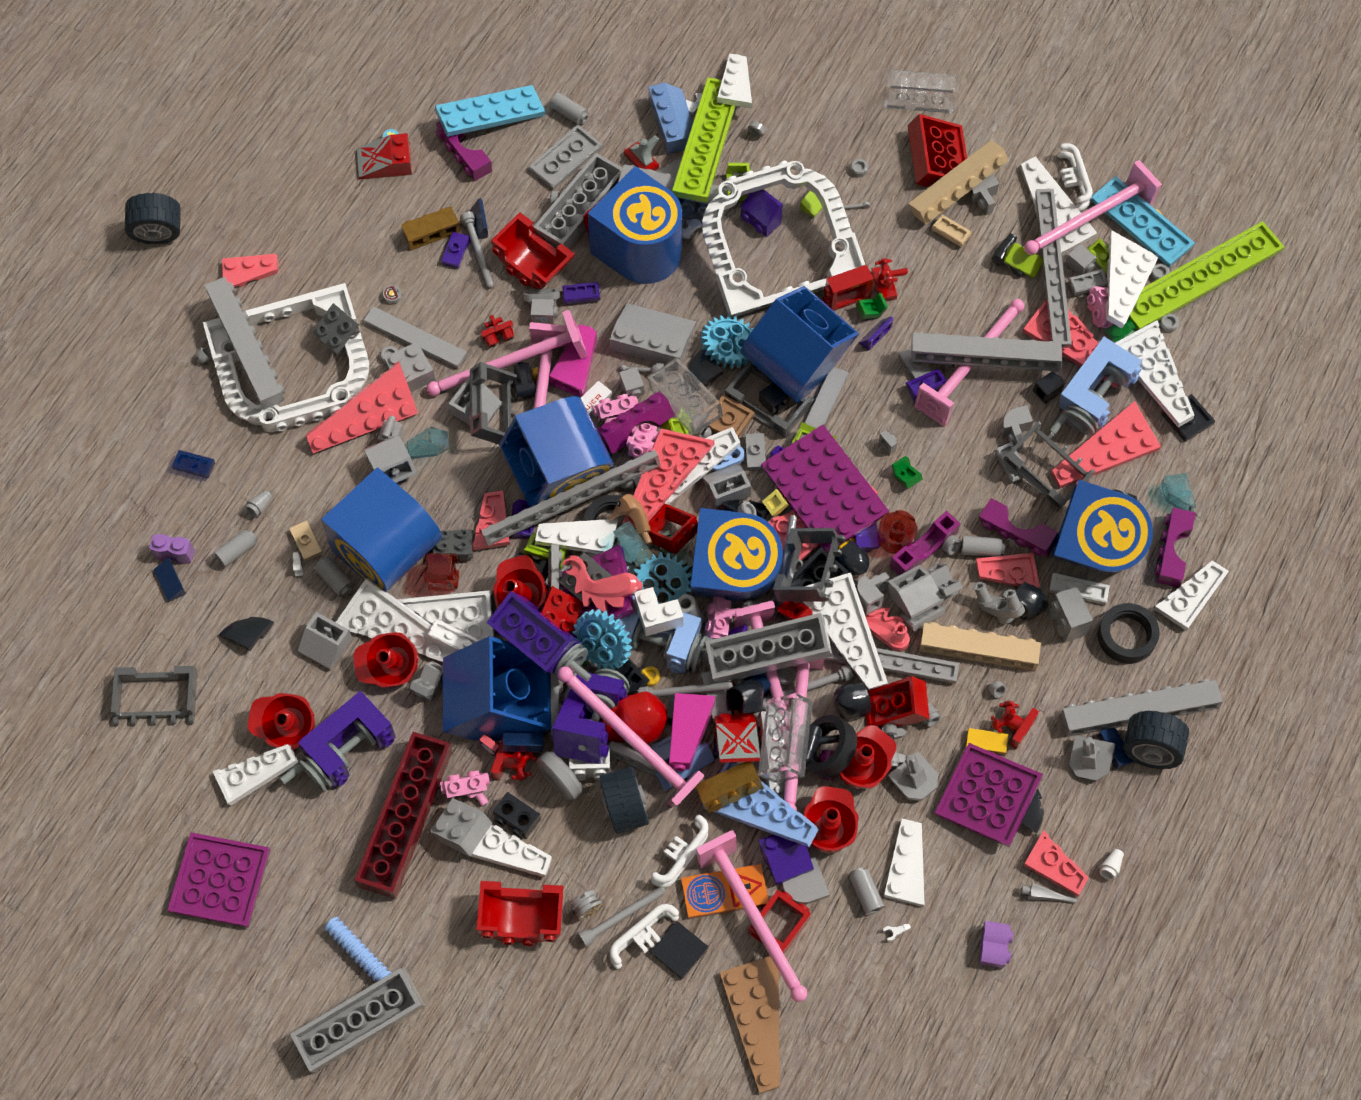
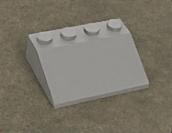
(651, 334)

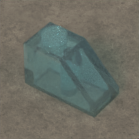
(428, 443)
(1178, 491)
(633, 543)

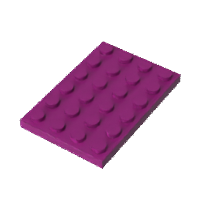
(824, 486)

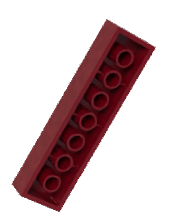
(403, 815)

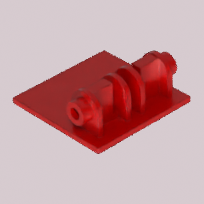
(562, 609)

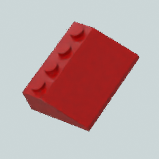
(935, 148)

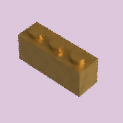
(430, 228)
(729, 786)

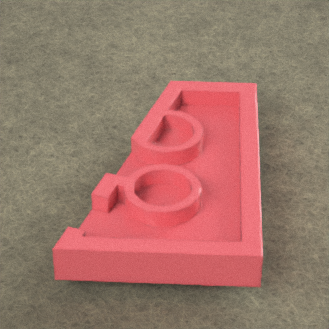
(248, 268)
(492, 511)
(1009, 569)
(1055, 866)

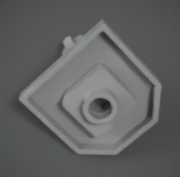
(1091, 758)
(915, 777)

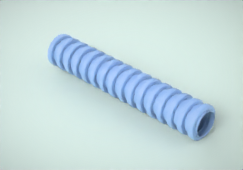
(356, 949)

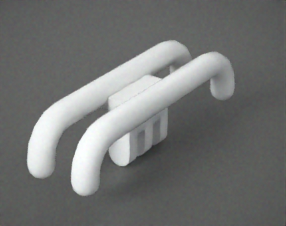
(1076, 175)
(681, 854)
(642, 932)

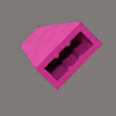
(571, 371)
(689, 724)

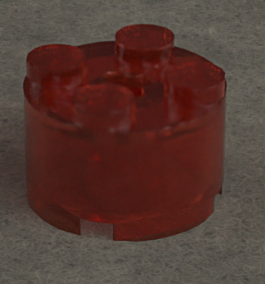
(896, 531)
(442, 572)

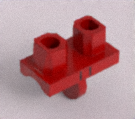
(504, 328)

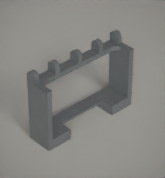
(479, 419)
(776, 423)
(1016, 463)
(795, 540)
(129, 674)

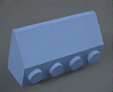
(671, 116)

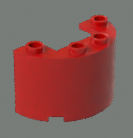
(528, 254)
(519, 914)

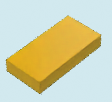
(988, 740)

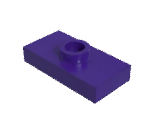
(455, 250)
(581, 293)

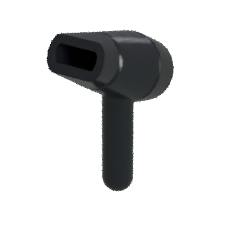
(1000, 252)
(815, 739)

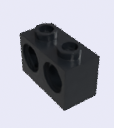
(519, 812)

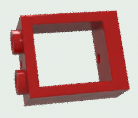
(848, 288)
(681, 537)
(799, 908)

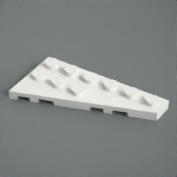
(1126, 276)
(1159, 372)
(462, 611)

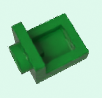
(872, 307)
(1117, 333)
(906, 473)

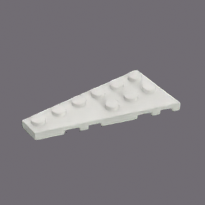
(1038, 178)
(725, 444)
(377, 612)
(850, 630)

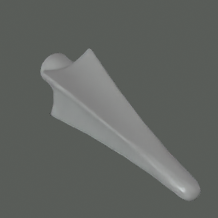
(1038, 892)

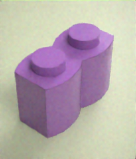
(175, 548)
(995, 944)

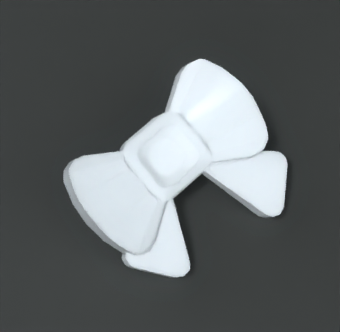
(694, 106)
(692, 226)

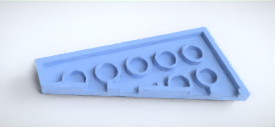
(770, 813)

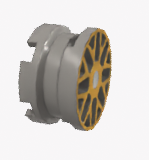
(586, 905)

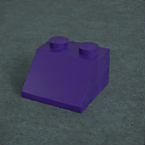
(762, 211)
(784, 858)

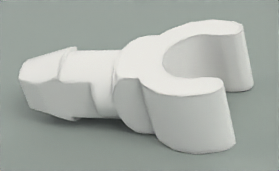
(297, 567)
(896, 931)

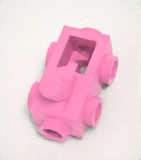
(1097, 304)
(609, 410)
(642, 439)
(719, 617)
(472, 785)

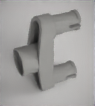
(1003, 608)

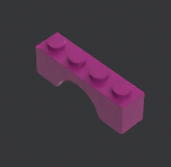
(473, 161)
(616, 432)
(1039, 539)
(926, 546)
(1171, 567)

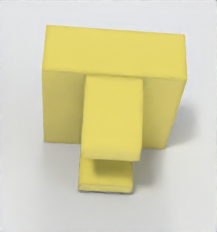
(775, 503)

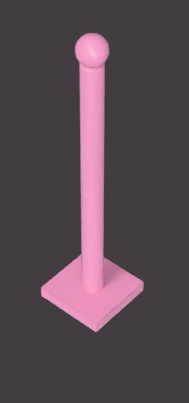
(1139, 182)
(538, 333)
(572, 335)
(935, 403)
(754, 616)
(801, 689)
(683, 787)
(718, 851)

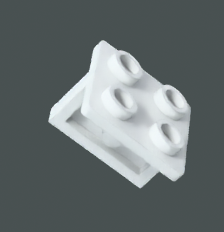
(585, 769)

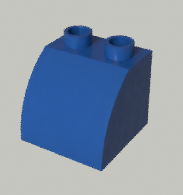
(494, 691)

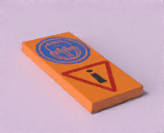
(713, 895)

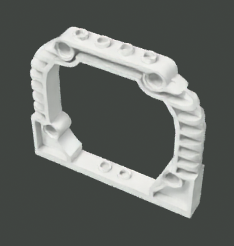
(742, 297)
(299, 412)

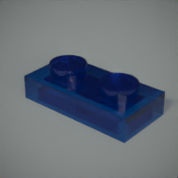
(193, 464)

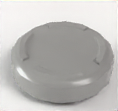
(559, 775)

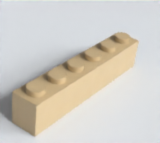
(958, 182)
(980, 646)

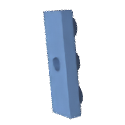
(702, 758)

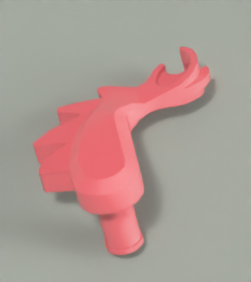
(602, 591)
(888, 629)

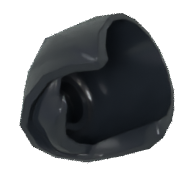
(854, 559)
(1033, 600)
(746, 696)
(852, 701)

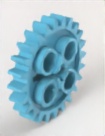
(725, 339)
(673, 570)
(614, 644)

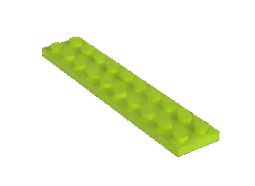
(704, 145)
(1204, 274)

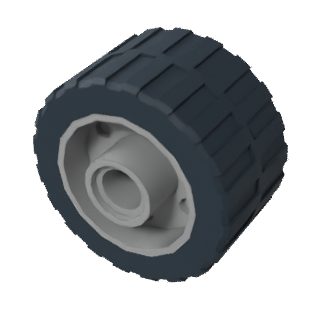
(152, 218)
(1156, 739)
(624, 799)

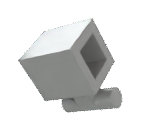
(390, 429)

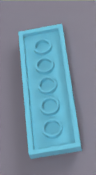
(489, 110)
(1145, 224)

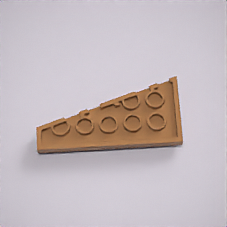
(755, 1008)

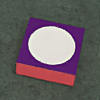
(489, 745)

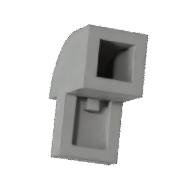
(983, 192)
(1015, 423)
(944, 581)
(870, 592)
(429, 681)

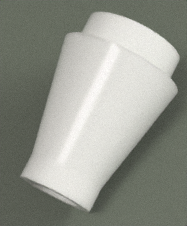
(1111, 866)

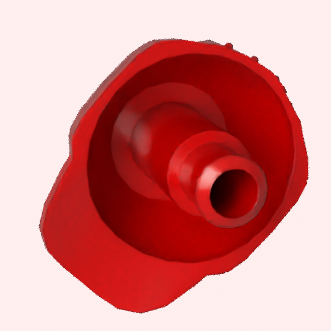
(521, 577)
(386, 660)
(642, 714)
(281, 719)
(870, 759)
(835, 818)

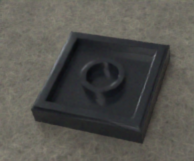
(1200, 422)
(679, 950)

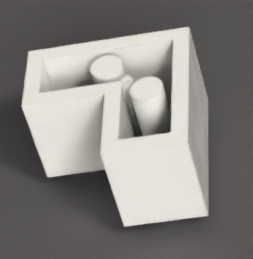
(655, 616)

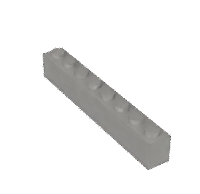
(244, 342)
(986, 351)
(1116, 712)

